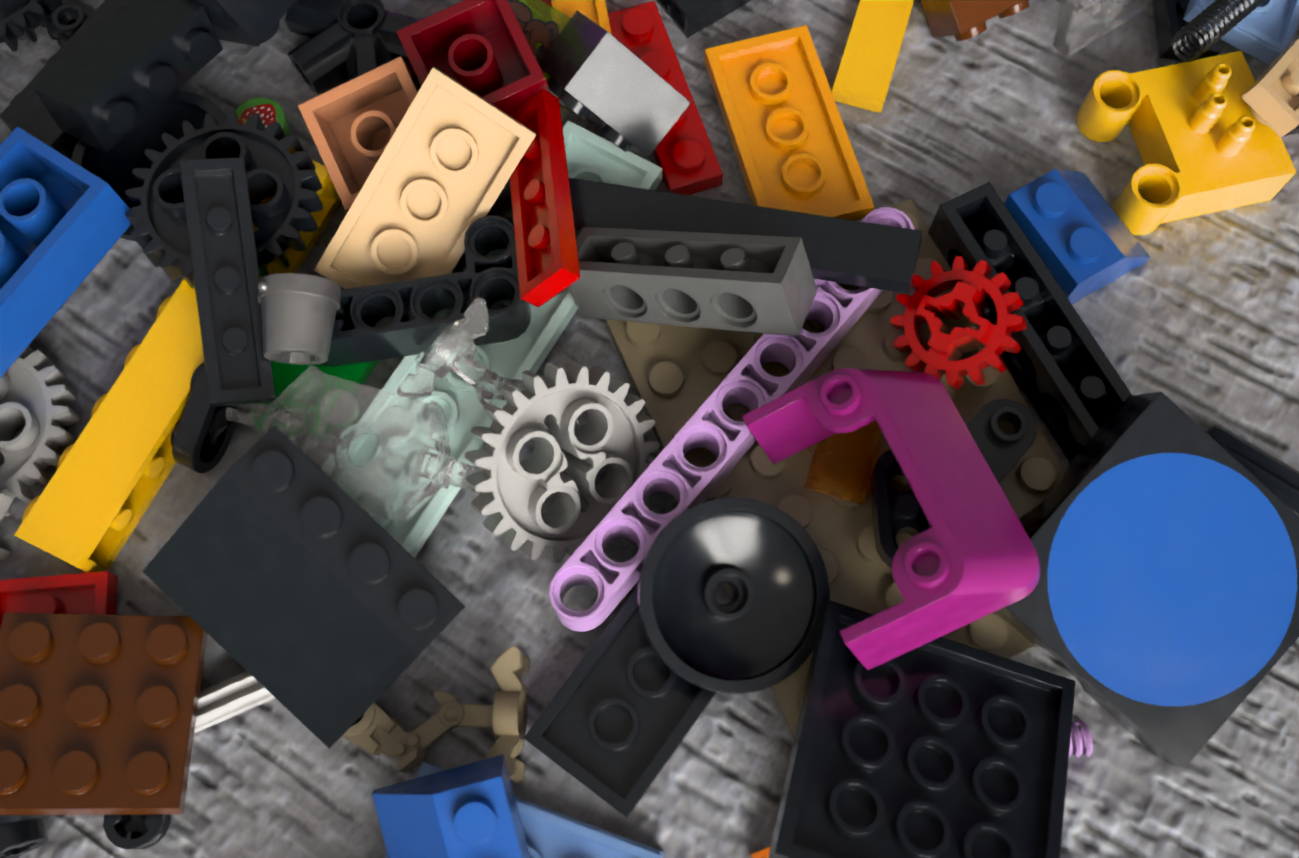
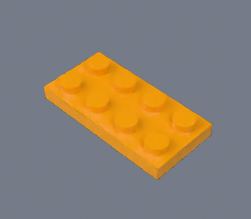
(787, 126)

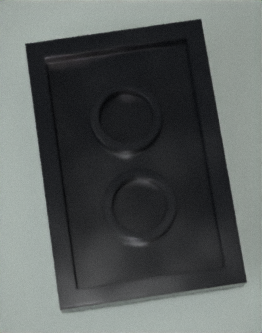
(619, 714)

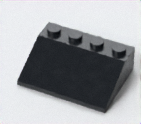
(302, 586)

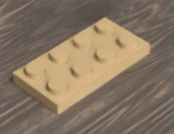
(426, 188)

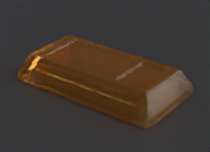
(845, 463)

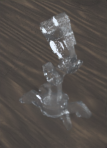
(454, 352)

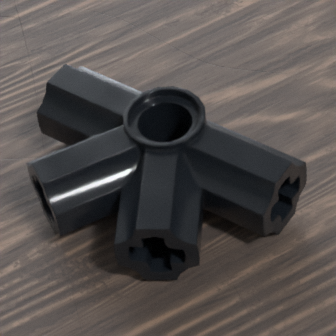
(344, 39)

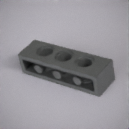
(694, 279)

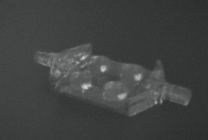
(329, 412)

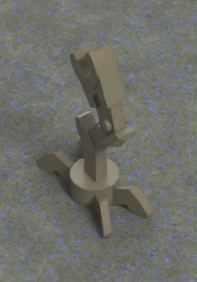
(382, 733)

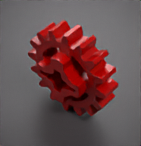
(967, 300)

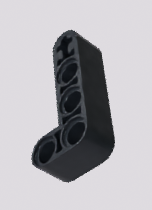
(418, 299)

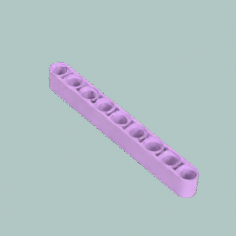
(709, 429)

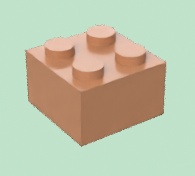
(358, 121)

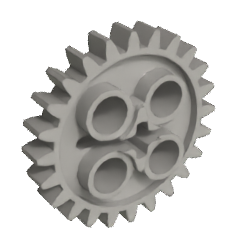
(33, 397)
(517, 489)

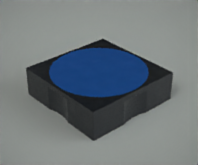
(1162, 576)

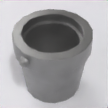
(297, 317)

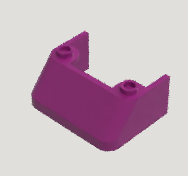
(977, 547)

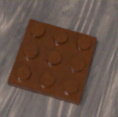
(97, 712)

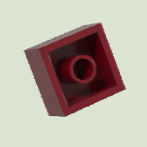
(479, 48)

